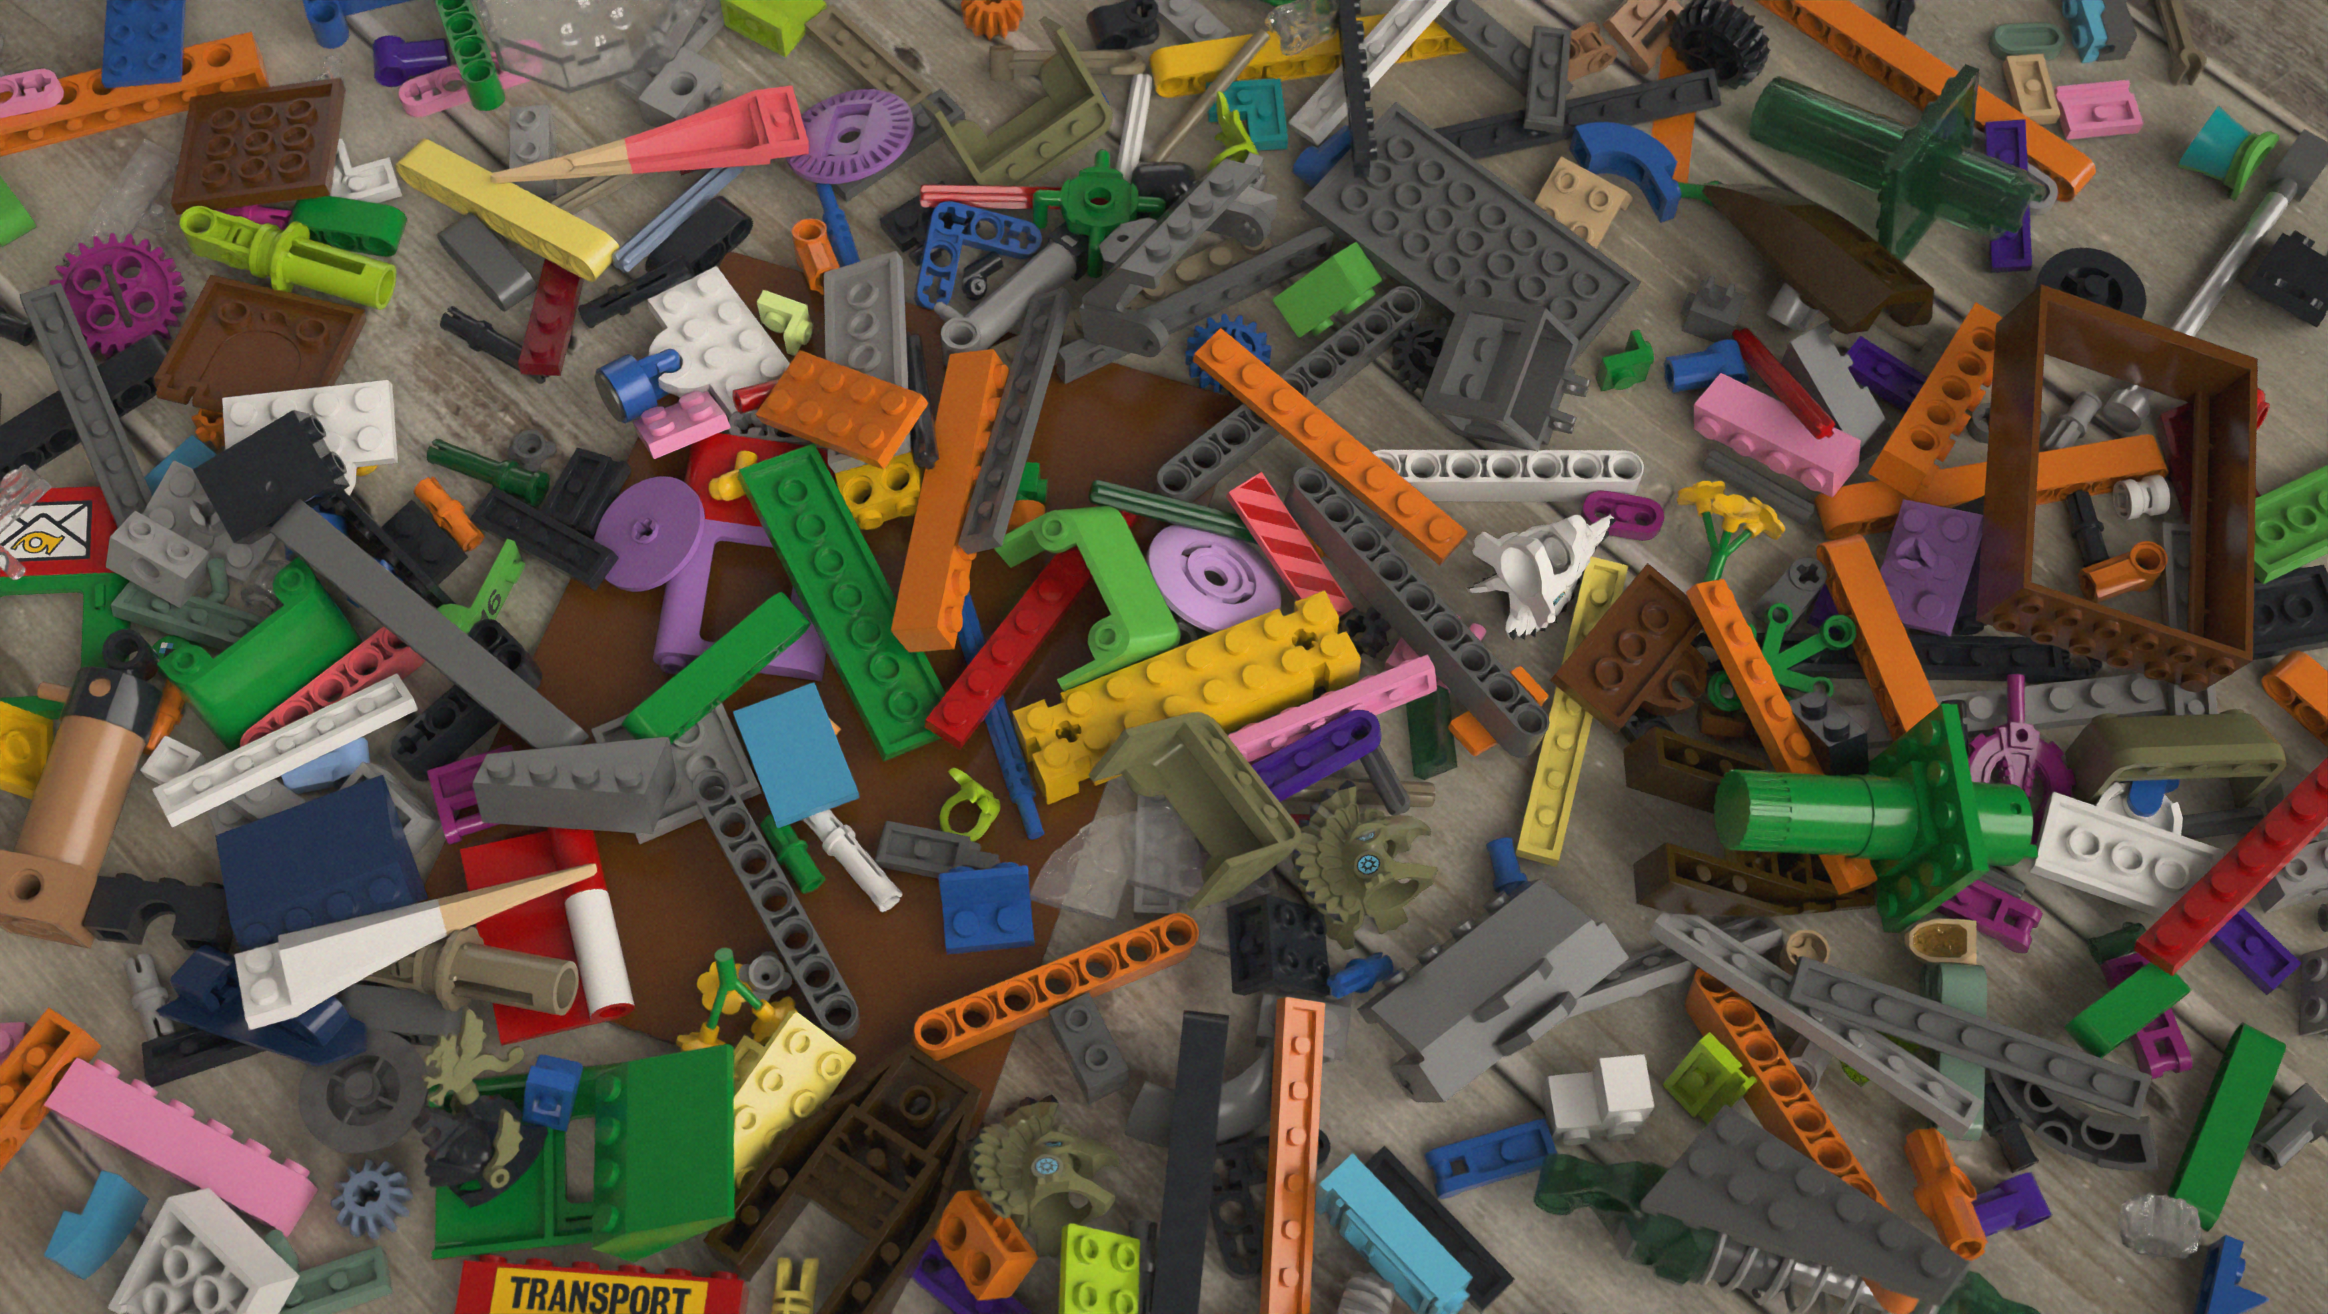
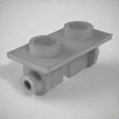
(2314, 993)

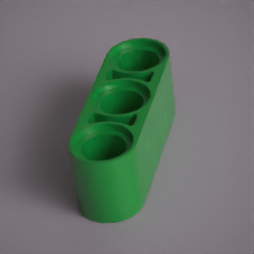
(351, 224)
(2126, 1010)

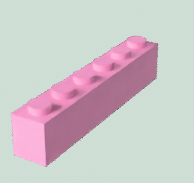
(183, 1146)

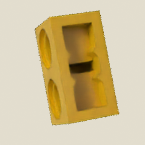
(884, 486)

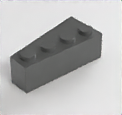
(579, 786)

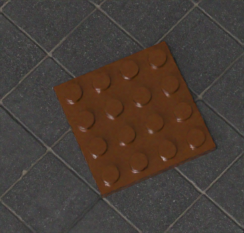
(259, 146)

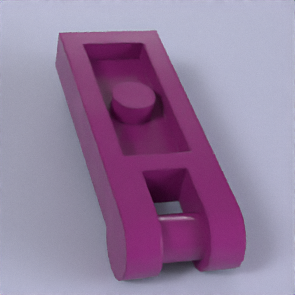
(1988, 908)
(2161, 1029)

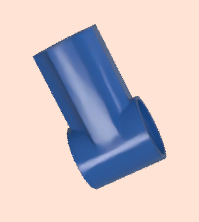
(1317, 162)
(1702, 368)

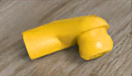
(727, 485)

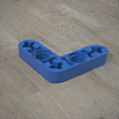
(953, 239)

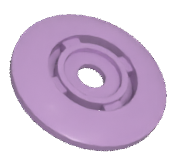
(1193, 596)

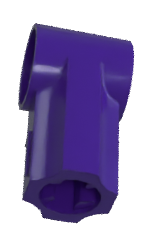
(399, 59)
(2011, 1204)

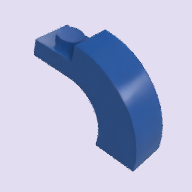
(1633, 155)

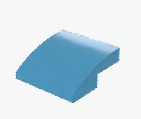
(90, 1239)

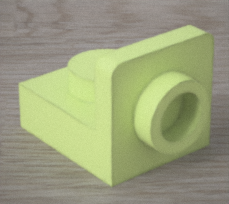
(786, 315)

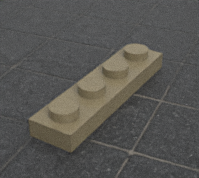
(864, 56)

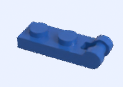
(1491, 1157)

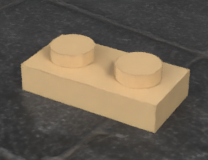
(2031, 88)

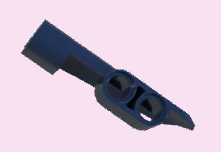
(213, 1002)

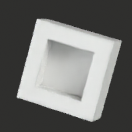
(171, 761)

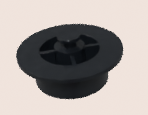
(2097, 278)

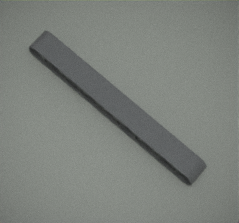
(1323, 360)
(1416, 612)
(425, 629)

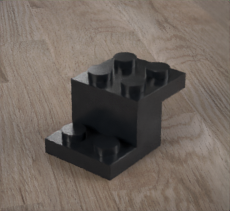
(2294, 278)

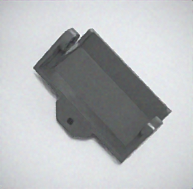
(1146, 248)
(1490, 988)

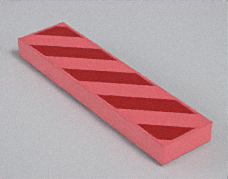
(1285, 542)

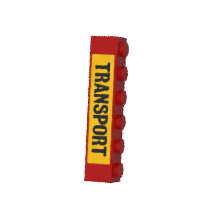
(540, 1288)

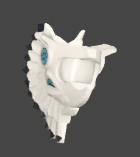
(1539, 569)

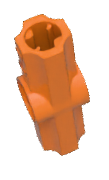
(1944, 1193)

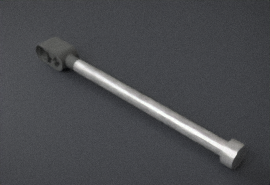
(2290, 180)

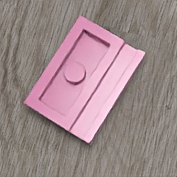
(2097, 109)

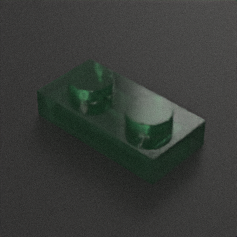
(1429, 735)

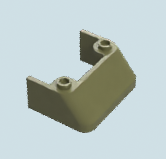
(1040, 135)
(2175, 748)
(1213, 794)

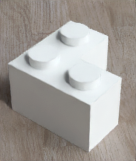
(1603, 1102)

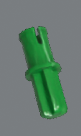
(793, 855)

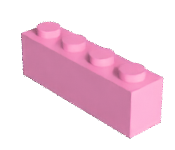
(1774, 436)

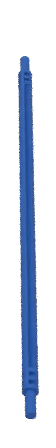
(971, 635)

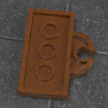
(1637, 655)

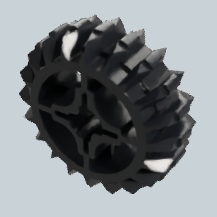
(1720, 38)

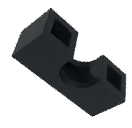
(127, 905)

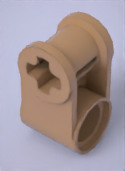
(1588, 52)

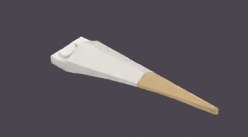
(325, 959)

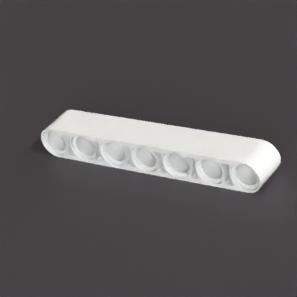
(1520, 467)

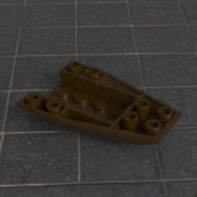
(1825, 257)

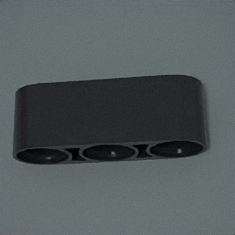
(704, 237)

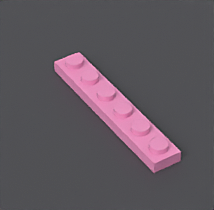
(1372, 693)

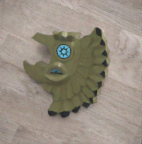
(1350, 867)
(1031, 1167)

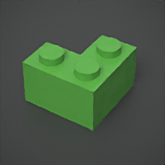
(1335, 285)

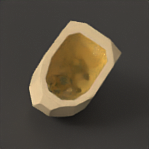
(1943, 941)

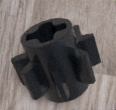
(1366, 631)

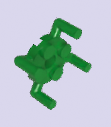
(1093, 219)

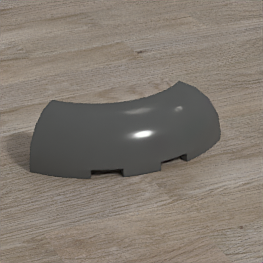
(1243, 1106)
(2081, 1130)

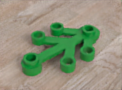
(1781, 662)

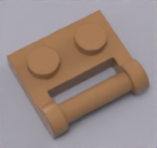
(1633, 22)

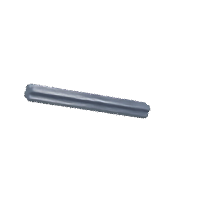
(673, 216)

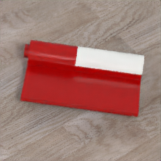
(563, 925)

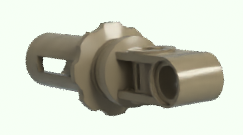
(466, 969)

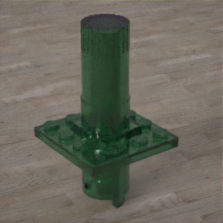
(1913, 169)

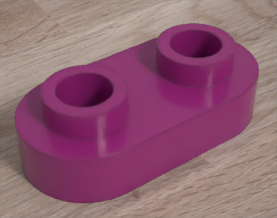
(1625, 511)

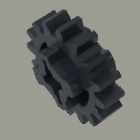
(1418, 352)

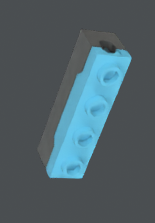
(2100, 28)

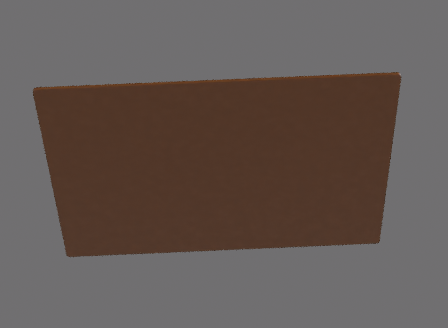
(677, 892)

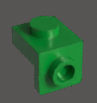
(1626, 368)

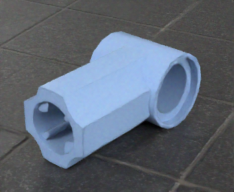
(329, 769)

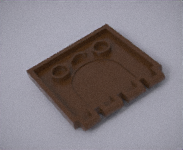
(255, 342)

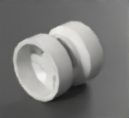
(2147, 496)

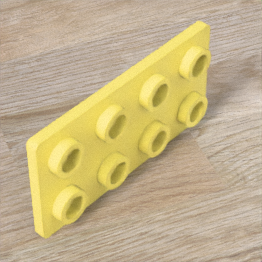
(781, 1087)

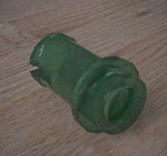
(2115, 943)

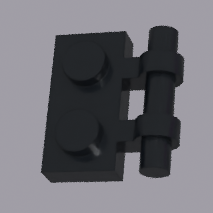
(909, 226)

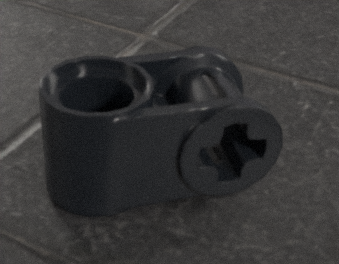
(1121, 27)

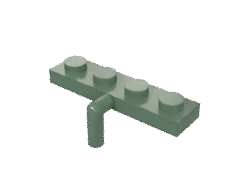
(197, 620)
(336, 1283)

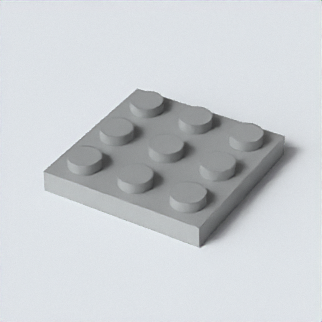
(705, 746)

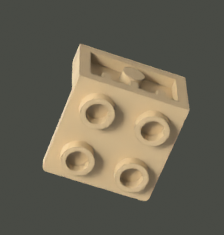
(1582, 200)

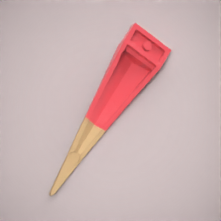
(732, 134)

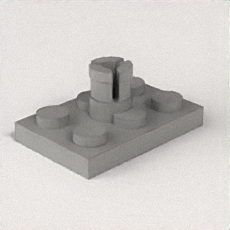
(186, 510)

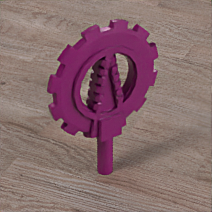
(2018, 753)

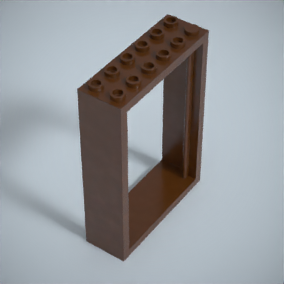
(2222, 489)

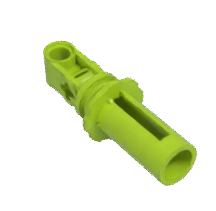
(288, 257)

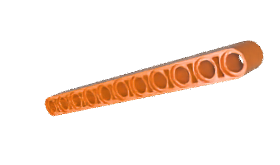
(1921, 77)

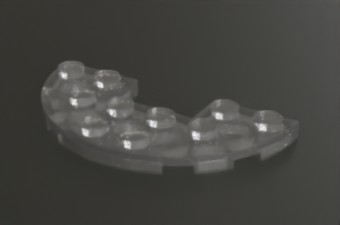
(1141, 850)

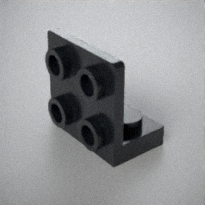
(1277, 945)

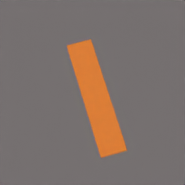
(1678, 131)

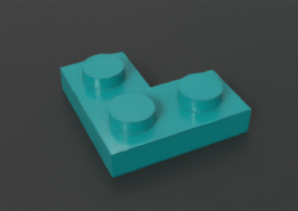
(1263, 109)

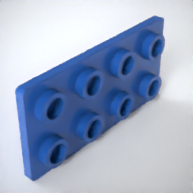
(143, 42)

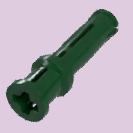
(502, 475)

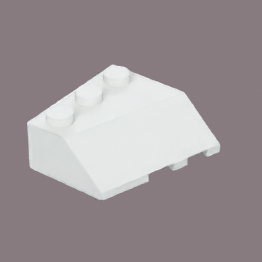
(203, 1263)

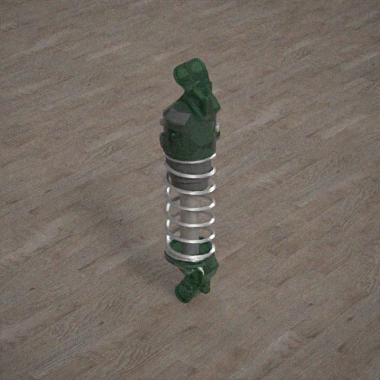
(1696, 1256)

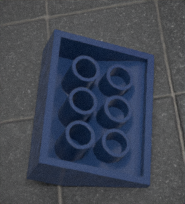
(317, 865)

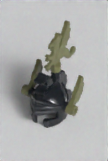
(483, 1132)

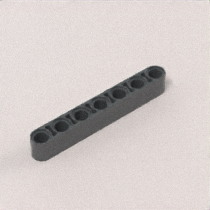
(771, 883)

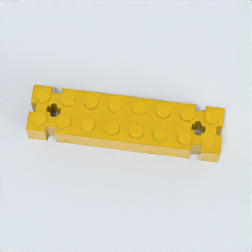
(1228, 675)

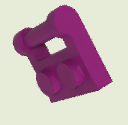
(454, 790)

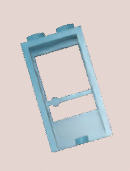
(1392, 1240)

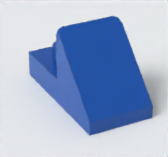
(551, 1092)
(2220, 1273)

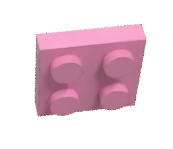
(680, 424)

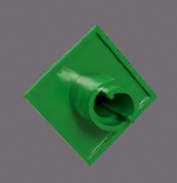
(1910, 815)

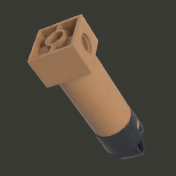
(80, 793)

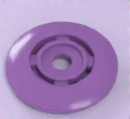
(884, 130)

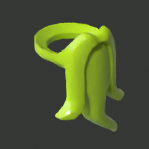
(1234, 135)
(974, 792)

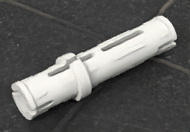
(841, 843)

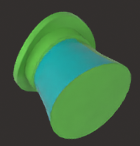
(2227, 151)

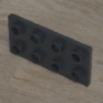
(410, 544)

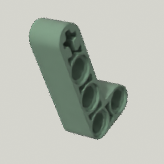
(1964, 989)

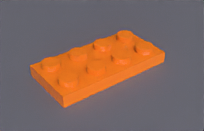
(842, 409)

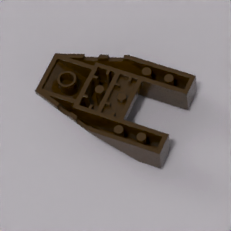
(1701, 884)
(871, 1161)

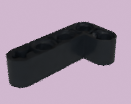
(455, 718)

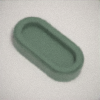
(2026, 40)

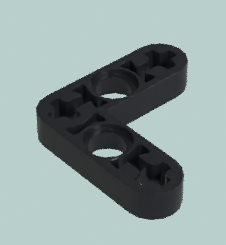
(1244, 1175)

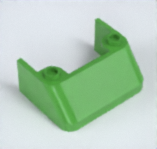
(1139, 617)

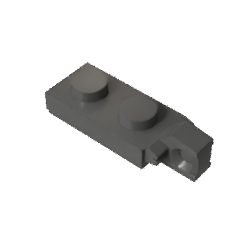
(929, 851)

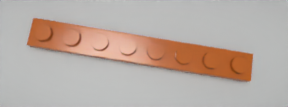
(1330, 446)
(1766, 706)
(1292, 1157)

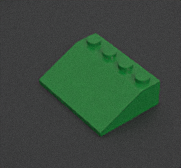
(663, 1151)

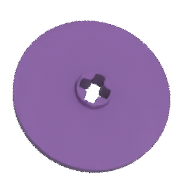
(677, 525)

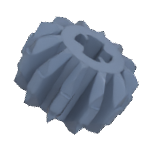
(370, 1183)

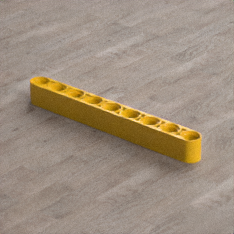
(1187, 67)

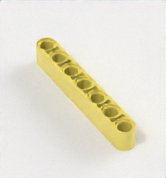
(508, 210)

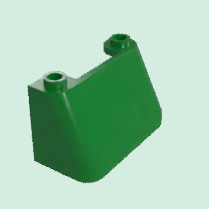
(267, 661)

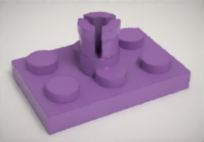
(1930, 564)

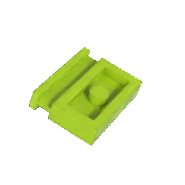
(1708, 1079)

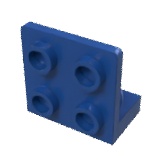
(986, 908)

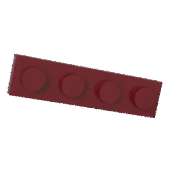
(550, 321)

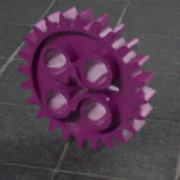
(153, 284)

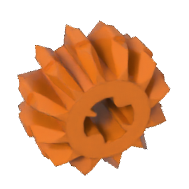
(992, 16)

